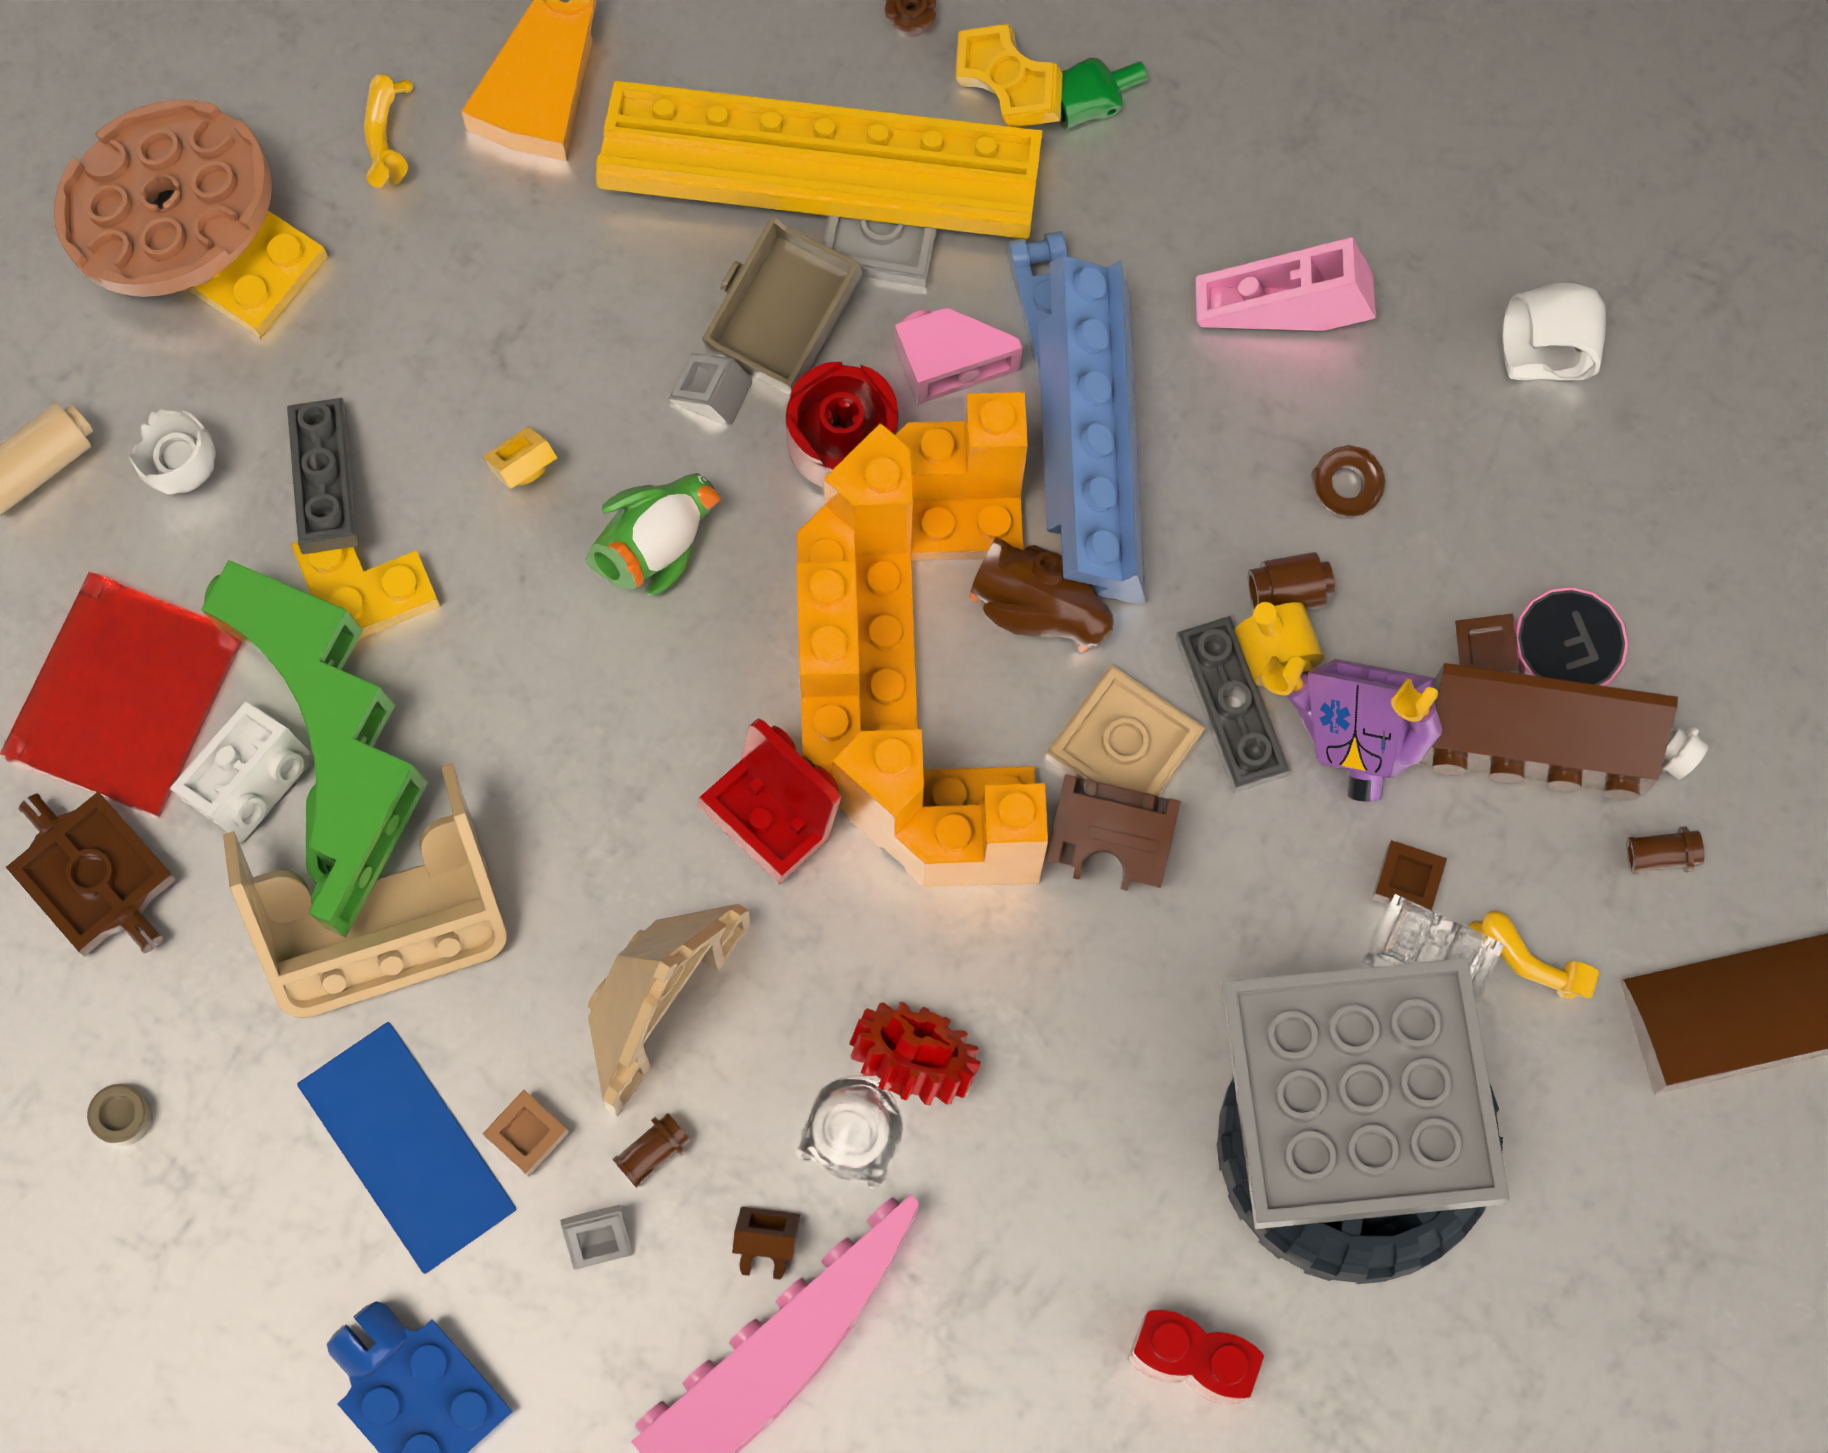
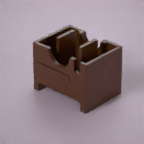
(1114, 821)

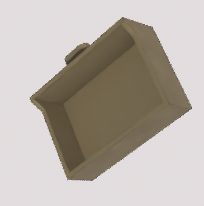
(781, 305)

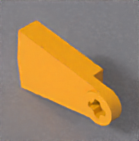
(536, 81)

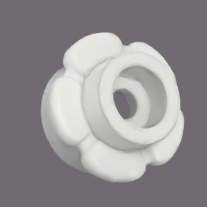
(1683, 752)

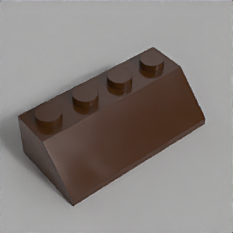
(1550, 731)

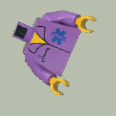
(1361, 717)

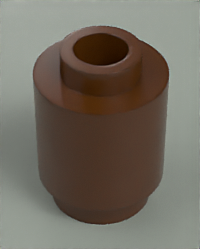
(1292, 579)

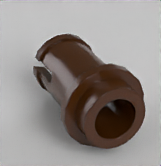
(1665, 851)
(652, 1149)

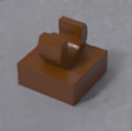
(765, 1235)

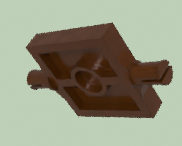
(90, 873)

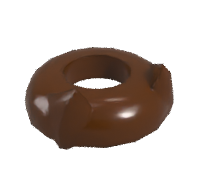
(1366, 467)

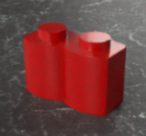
(1211, 1364)

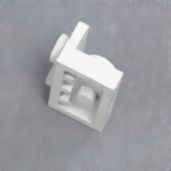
(243, 771)

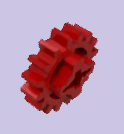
(914, 1053)

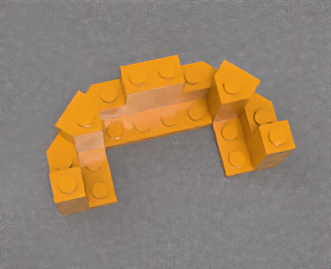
(891, 502)

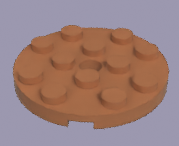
(207, 223)

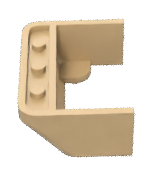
(405, 933)

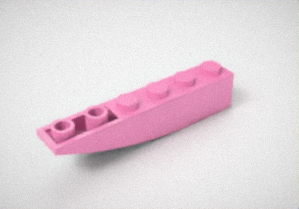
(778, 1359)

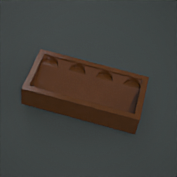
(1732, 1013)

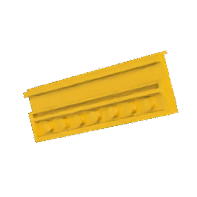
(819, 159)

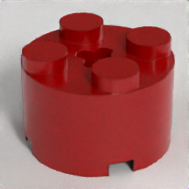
(832, 396)

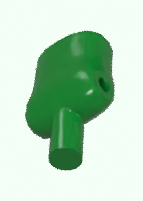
(1094, 91)

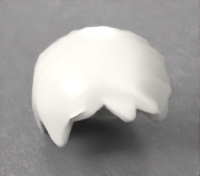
(174, 452)

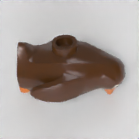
(1031, 598)

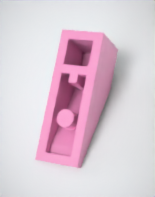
(1291, 291)

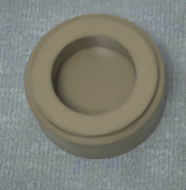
(119, 1115)

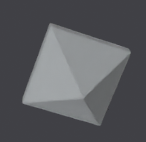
(596, 1237)

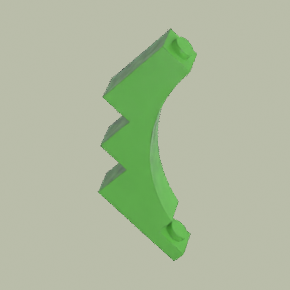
(360, 790)

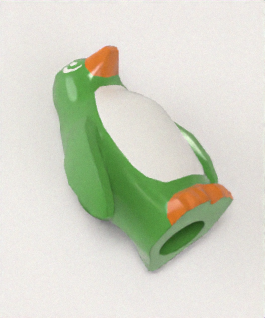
(651, 532)

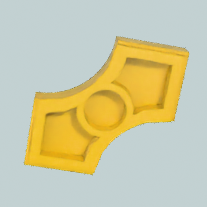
(1026, 88)

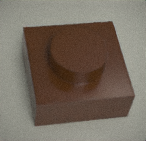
(1489, 643)
(1409, 874)

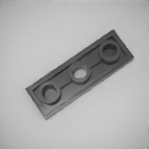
(322, 476)
(1240, 733)

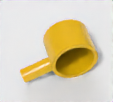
(1280, 633)

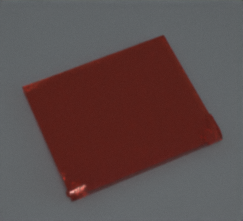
(122, 695)

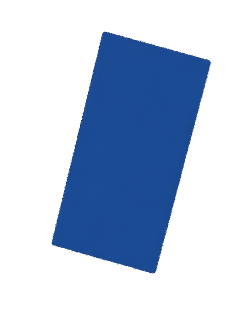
(406, 1147)

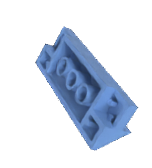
(1092, 428)

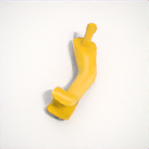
(385, 161)
(1573, 981)

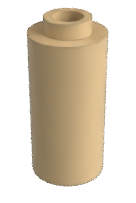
(40, 452)

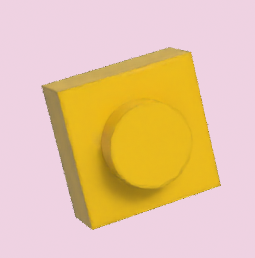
(520, 458)

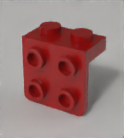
(773, 802)

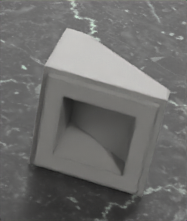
(712, 387)

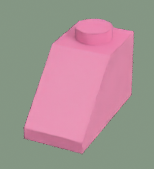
(952, 352)

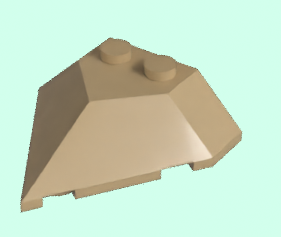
(644, 986)

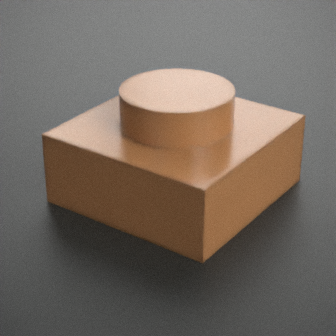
(526, 1133)

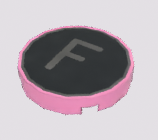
(1571, 637)

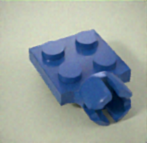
(413, 1387)

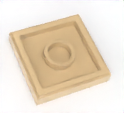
(1125, 736)

